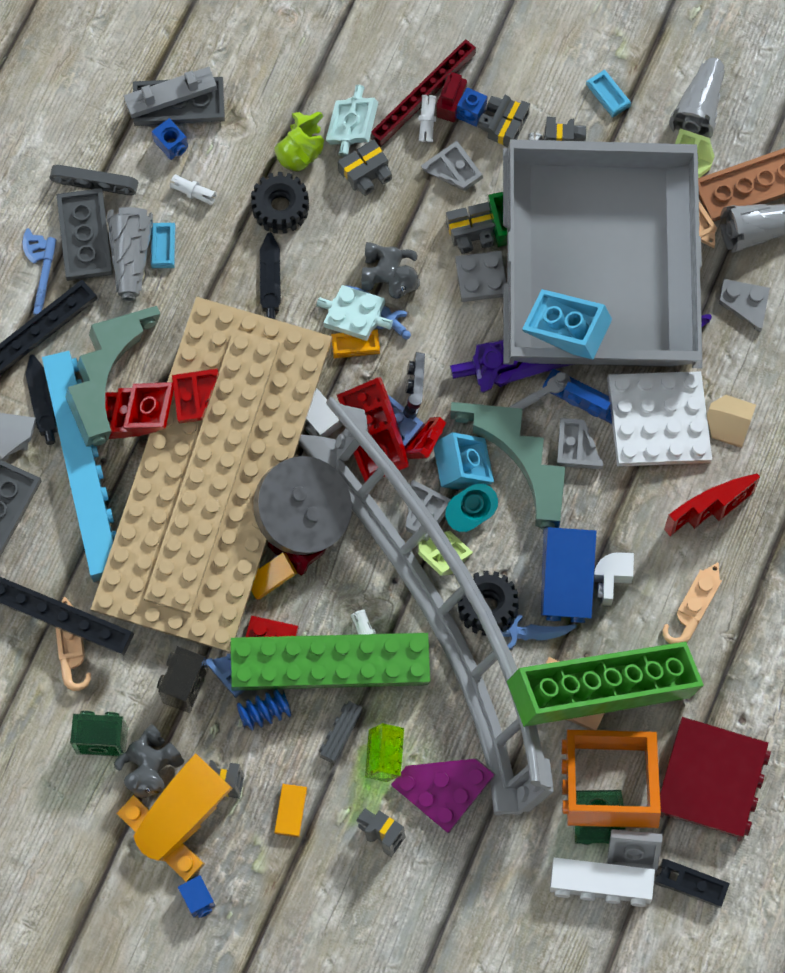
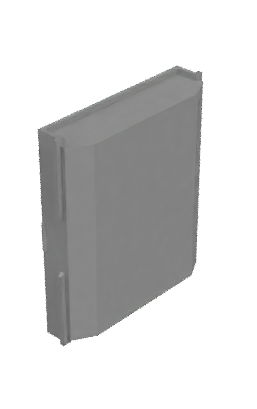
(609, 230)

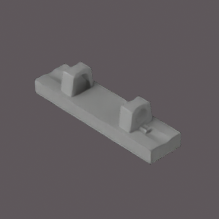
(170, 92)

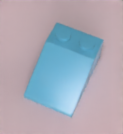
(568, 323)

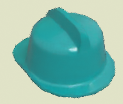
(471, 507)

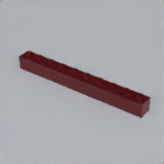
(428, 86)

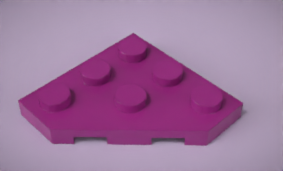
(444, 788)

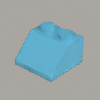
(462, 461)

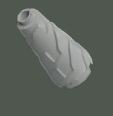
(700, 101)
(751, 225)
(129, 243)

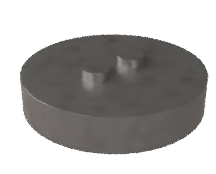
(302, 505)

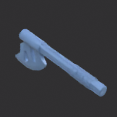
(47, 255)

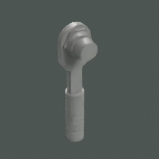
(554, 385)

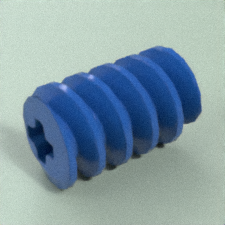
(264, 709)

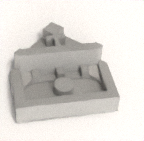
(15, 433)

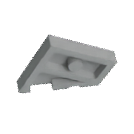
(453, 167)
(745, 301)
(576, 446)
(434, 502)

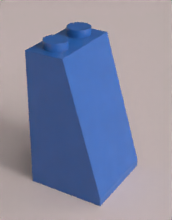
(567, 573)

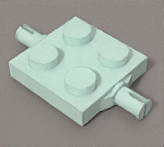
(352, 121)
(354, 313)

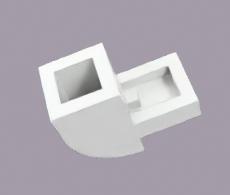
(611, 570)

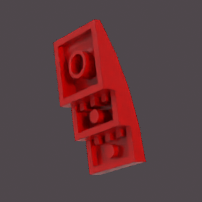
(138, 409)
(380, 424)
(715, 501)

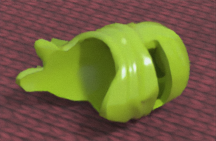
(299, 146)

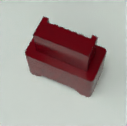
(450, 97)

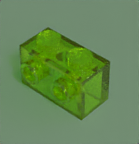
(384, 752)

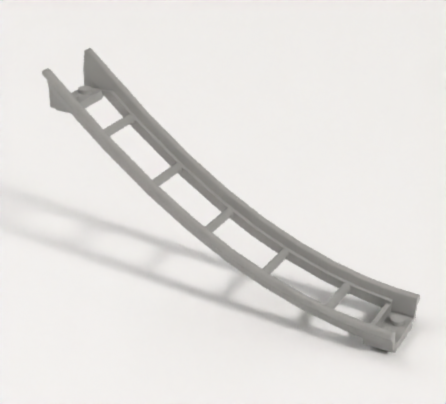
(508, 792)

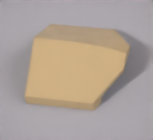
(730, 419)

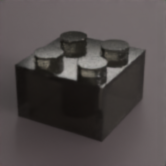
(183, 679)

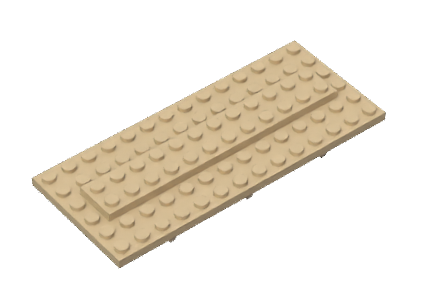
(189, 523)

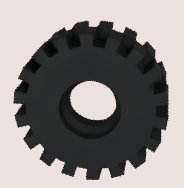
(275, 188)
(491, 587)

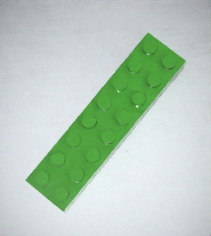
(329, 661)
(604, 683)

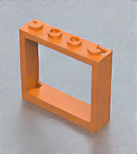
(603, 814)

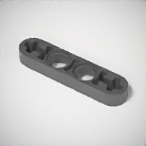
(93, 179)

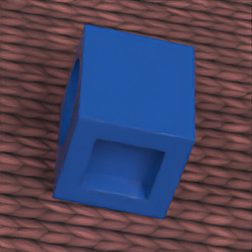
(471, 106)
(167, 131)
(197, 897)

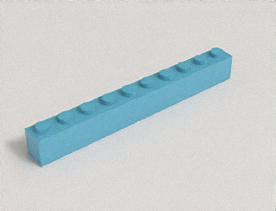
(81, 466)

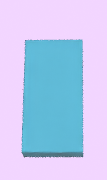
(608, 93)
(163, 245)

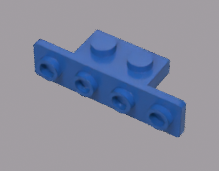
(584, 397)

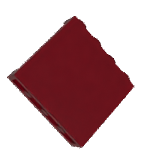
(713, 777)

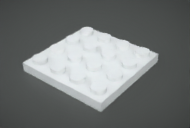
(659, 418)

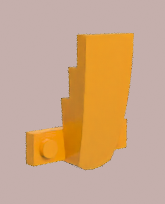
(177, 816)

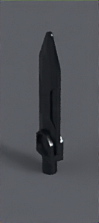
(270, 276)
(41, 399)

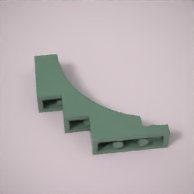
(110, 341)
(503, 429)

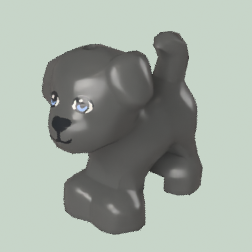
(400, 279)
(145, 779)

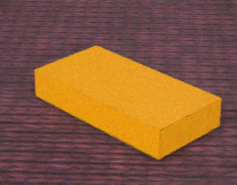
(350, 346)
(272, 575)
(290, 810)

